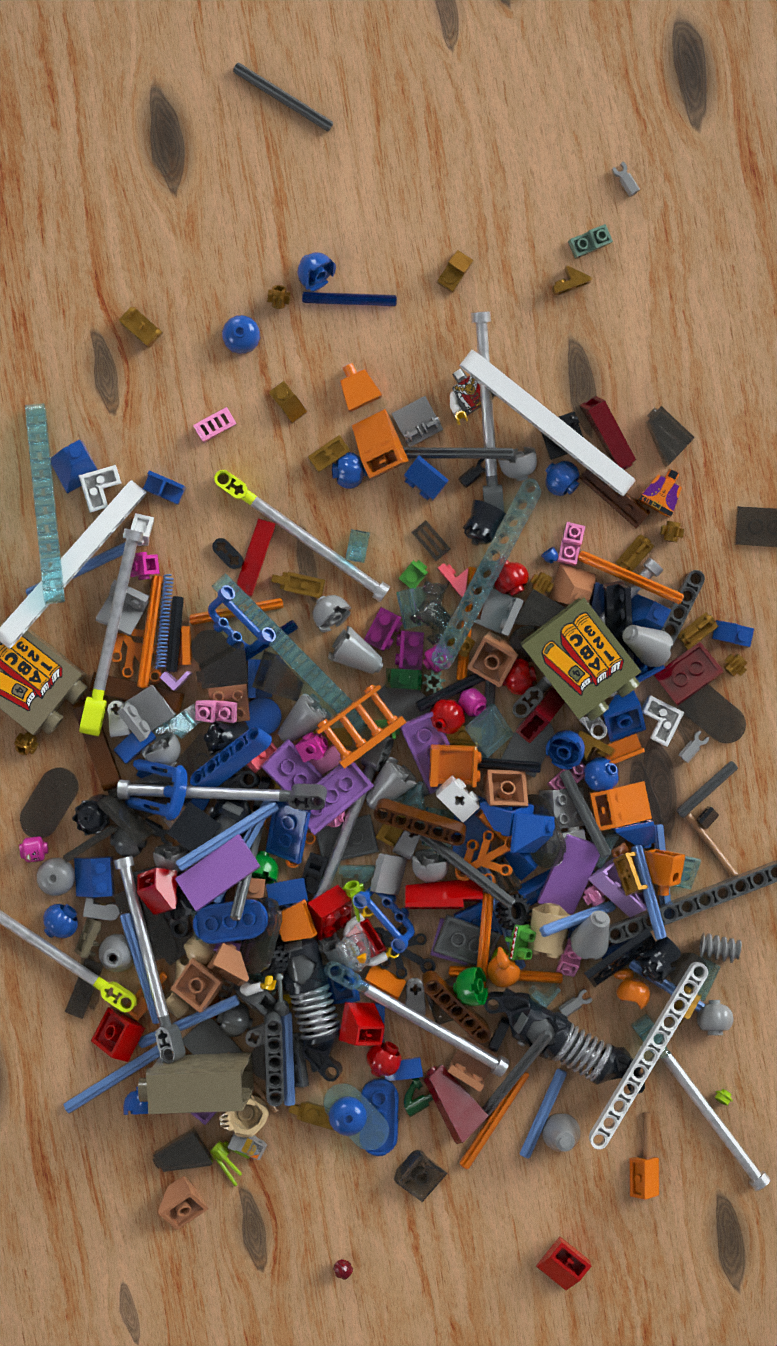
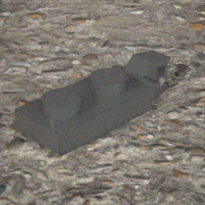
(300, 1068)

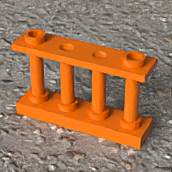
(377, 733)

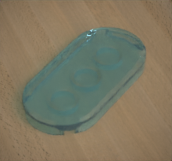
(376, 1128)

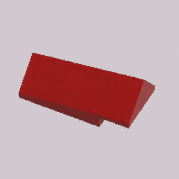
(442, 894)

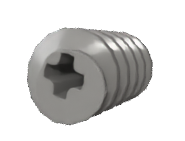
(720, 947)

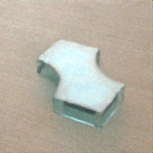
(179, 724)

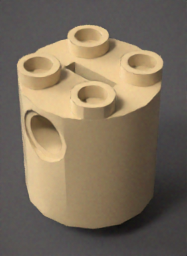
(555, 943)

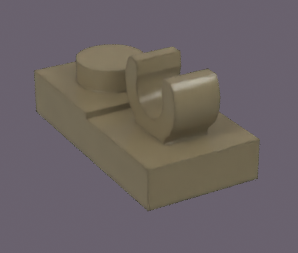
(87, 938)

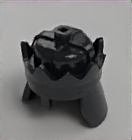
(483, 522)
(223, 734)
(90, 816)
(658, 959)

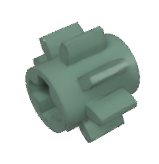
(436, 677)

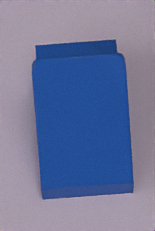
(733, 633)

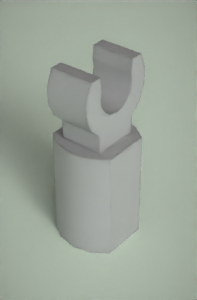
(626, 180)
(692, 747)
(574, 1003)

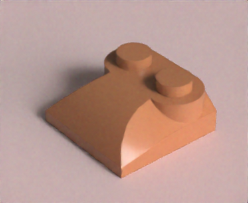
(197, 985)

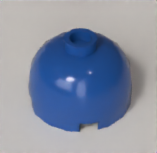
(315, 270)
(241, 334)
(565, 749)
(133, 1104)
(347, 1116)

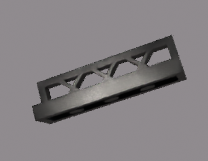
(618, 610)

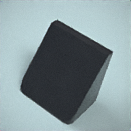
(707, 817)

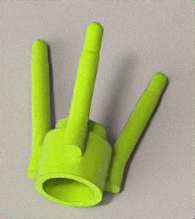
(351, 889)
(219, 1153)

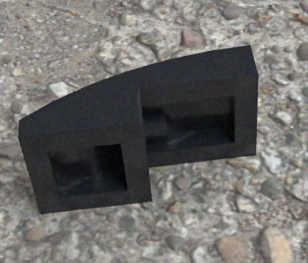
(313, 871)

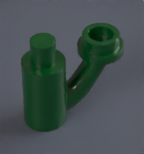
(418, 1104)

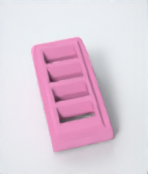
(204, 422)

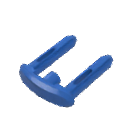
(176, 793)

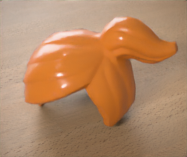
(502, 970)
(632, 988)

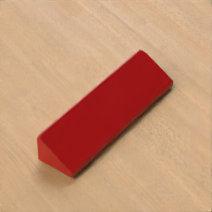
(255, 556)

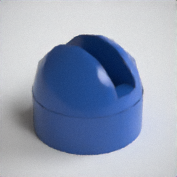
(550, 555)

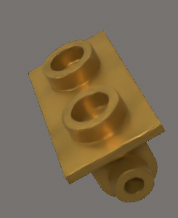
(635, 553)
(697, 630)

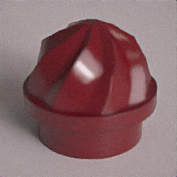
(343, 1269)

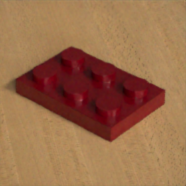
(688, 673)

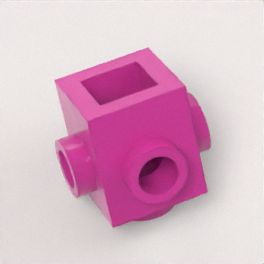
(144, 566)
(312, 746)

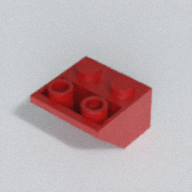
(158, 889)
(330, 911)
(361, 1024)
(564, 1264)

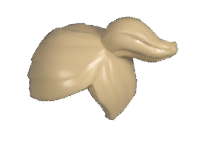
(199, 950)

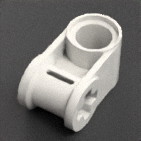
(589, 725)
(117, 726)

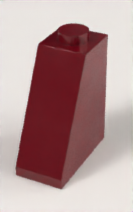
(540, 715)

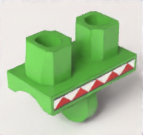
(519, 942)

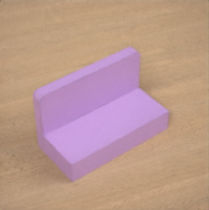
(172, 682)

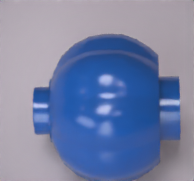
(349, 471)
(562, 478)
(601, 774)
(60, 921)

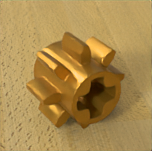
(278, 296)
(672, 531)
(541, 583)
(735, 665)
(26, 743)

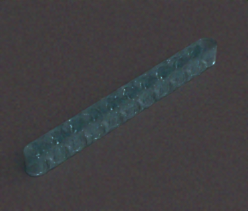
(44, 504)
(486, 583)
(294, 655)

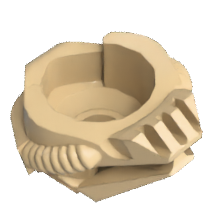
(246, 1122)

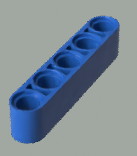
(231, 758)

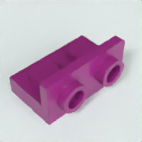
(382, 629)
(410, 650)

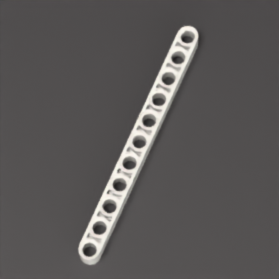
(547, 422)
(73, 560)
(647, 1065)

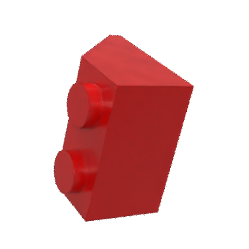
(117, 1035)

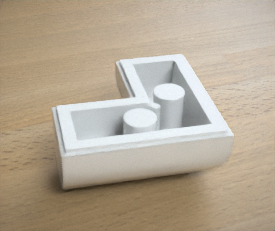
(95, 482)
(667, 717)

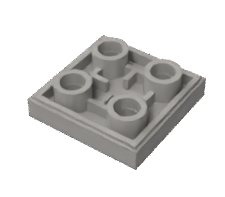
(388, 874)

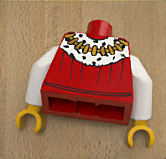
(376, 945)

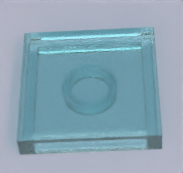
(489, 730)

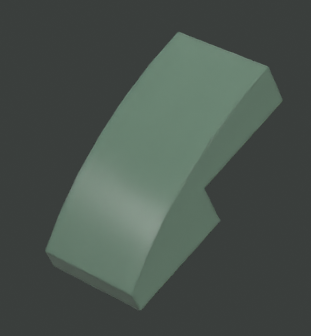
(590, 241)

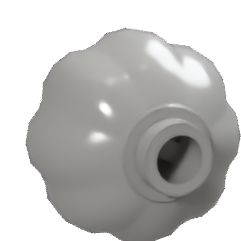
(715, 1018)

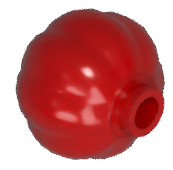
(512, 578)
(520, 677)
(449, 715)
(384, 1059)

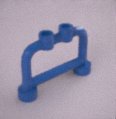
(221, 624)
(399, 943)

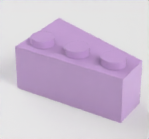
(609, 883)

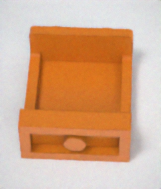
(454, 760)

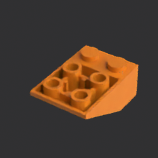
(379, 444)
(620, 805)

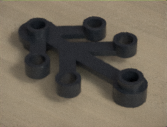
(407, 953)

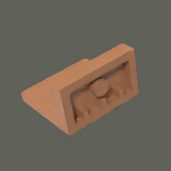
(236, 694)
(468, 1068)

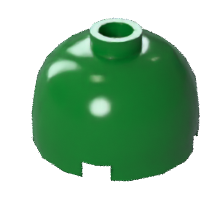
(269, 868)
(470, 986)

